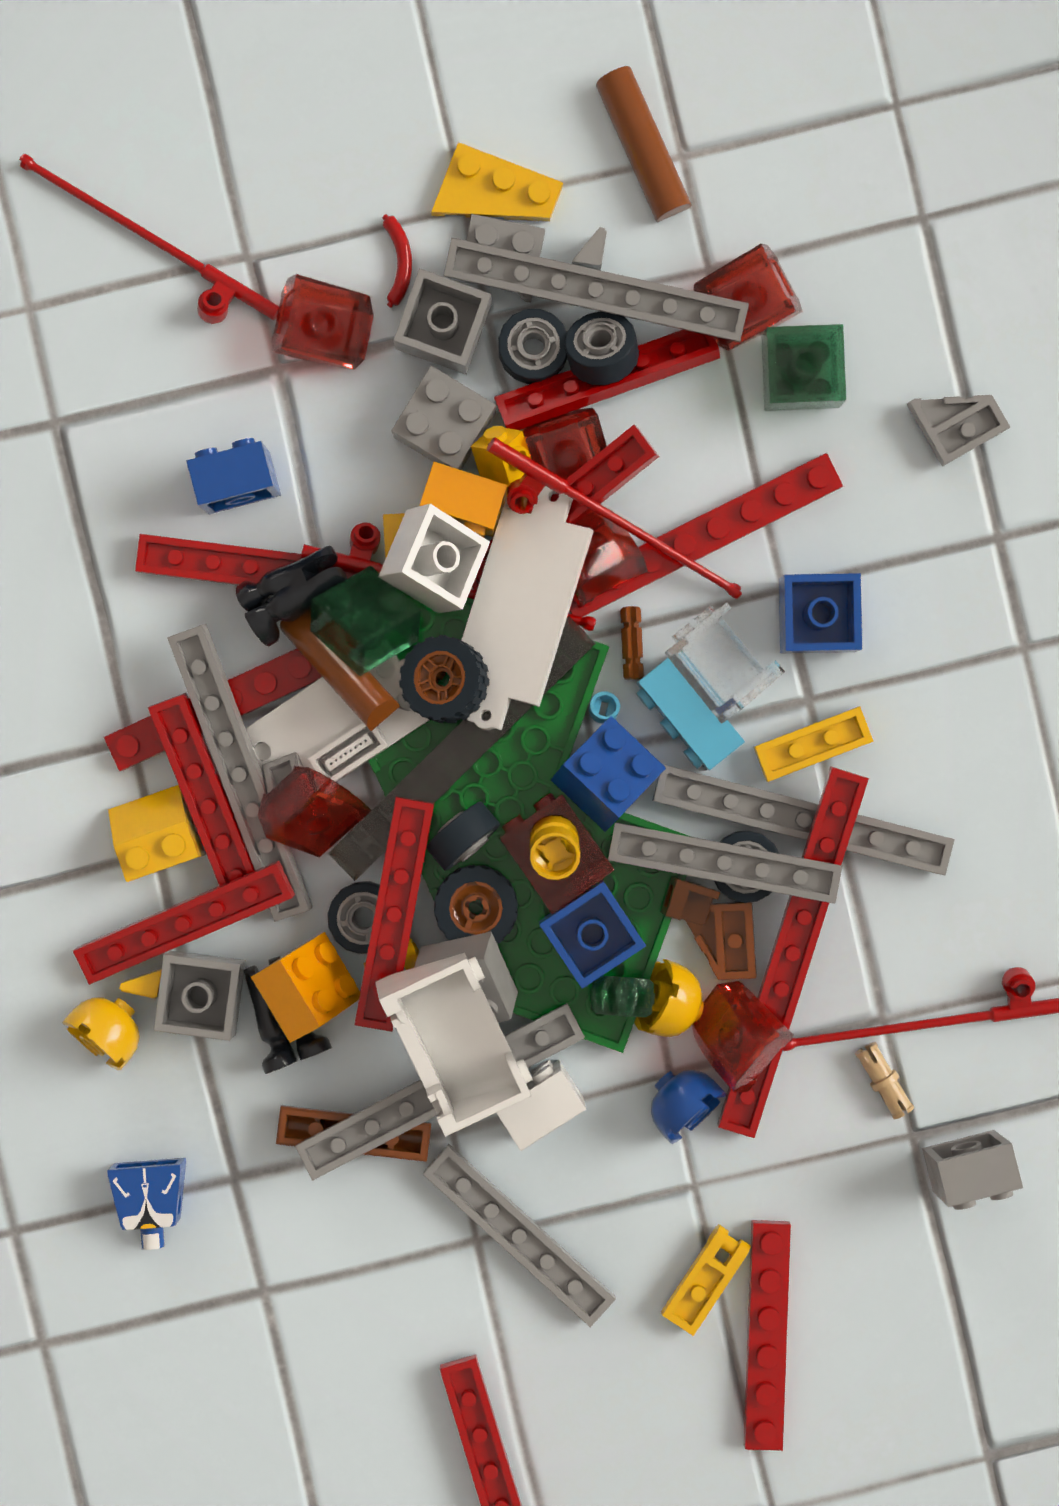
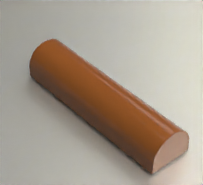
(643, 143)
(361, 693)
(301, 1123)

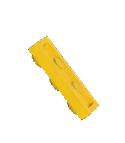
(813, 744)

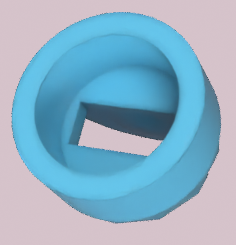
(612, 709)

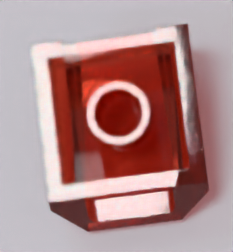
(756, 280)
(322, 323)
(565, 441)
(609, 559)
(309, 811)
(738, 1034)

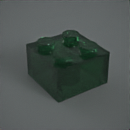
(803, 367)
(365, 620)

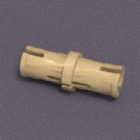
(884, 1080)

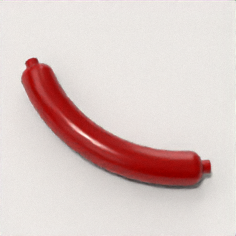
(404, 260)

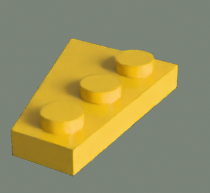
(494, 188)

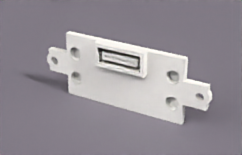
(525, 602)
(326, 729)

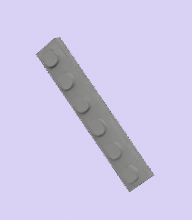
(725, 863)
(519, 1235)

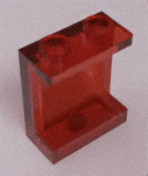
(592, 864)

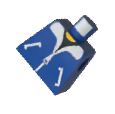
(148, 1196)

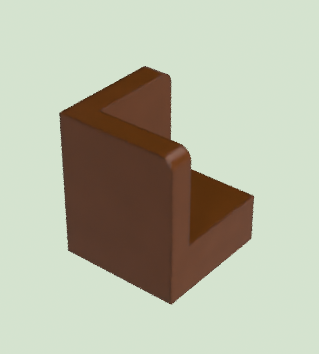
(688, 901)

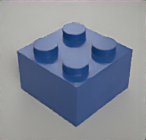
(233, 476)
(820, 613)
(608, 773)
(592, 934)

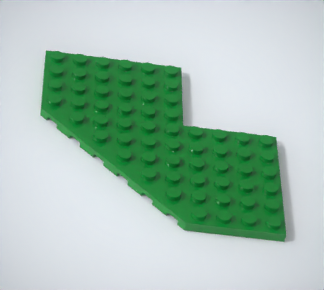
(508, 783)

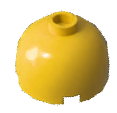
(676, 1001)
(105, 1029)

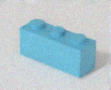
(687, 716)

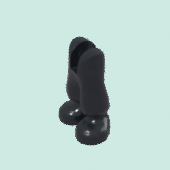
(290, 591)
(271, 1033)

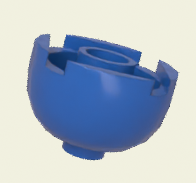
(683, 1102)

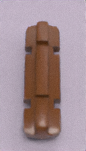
(632, 643)

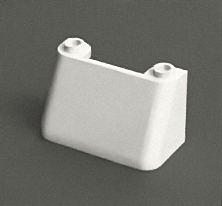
(454, 1040)

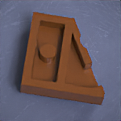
(728, 940)

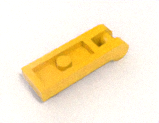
(705, 1281)

